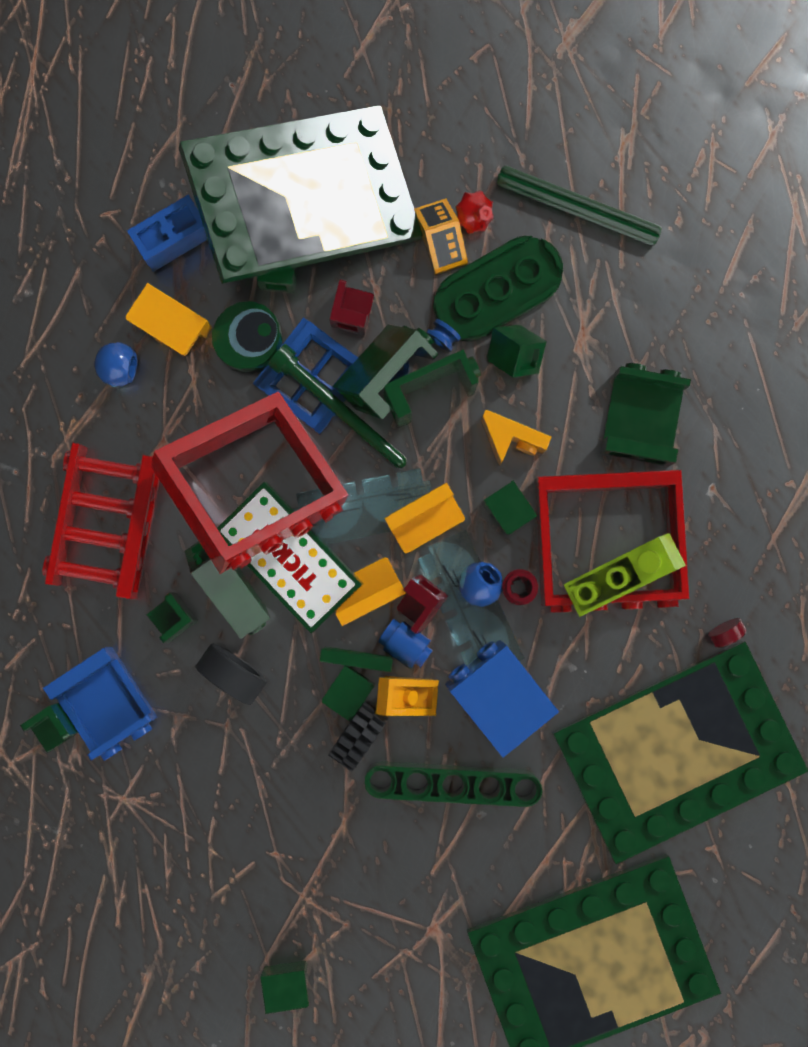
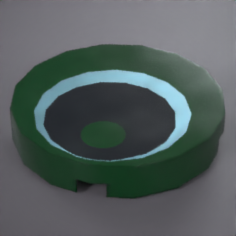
(246, 336)

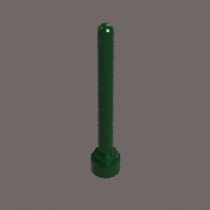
(287, 363)

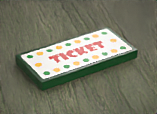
(302, 570)

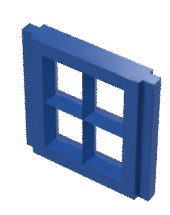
(298, 341)

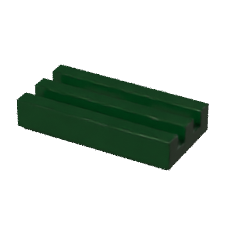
(356, 659)

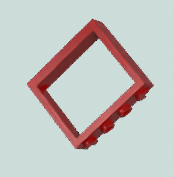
(197, 444)
(675, 523)

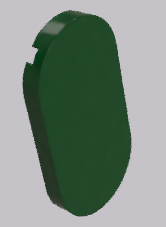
(499, 287)

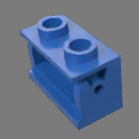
(169, 233)

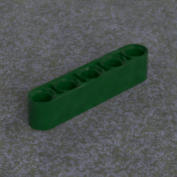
(468, 793)

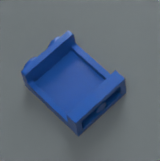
(500, 697)
(103, 703)

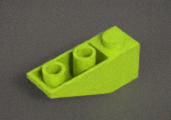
(624, 574)

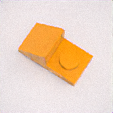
(502, 431)
(407, 696)

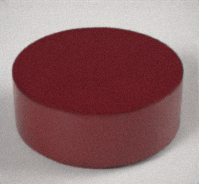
(727, 633)

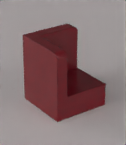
(351, 309)
(421, 602)

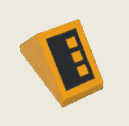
(442, 236)

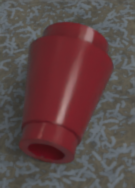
(530, 587)

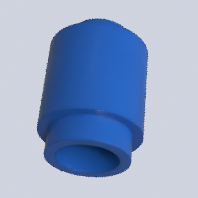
(405, 644)

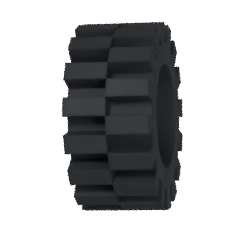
(358, 736)

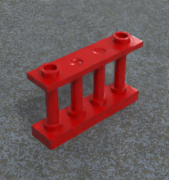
(131, 544)

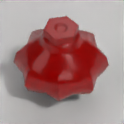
(474, 211)

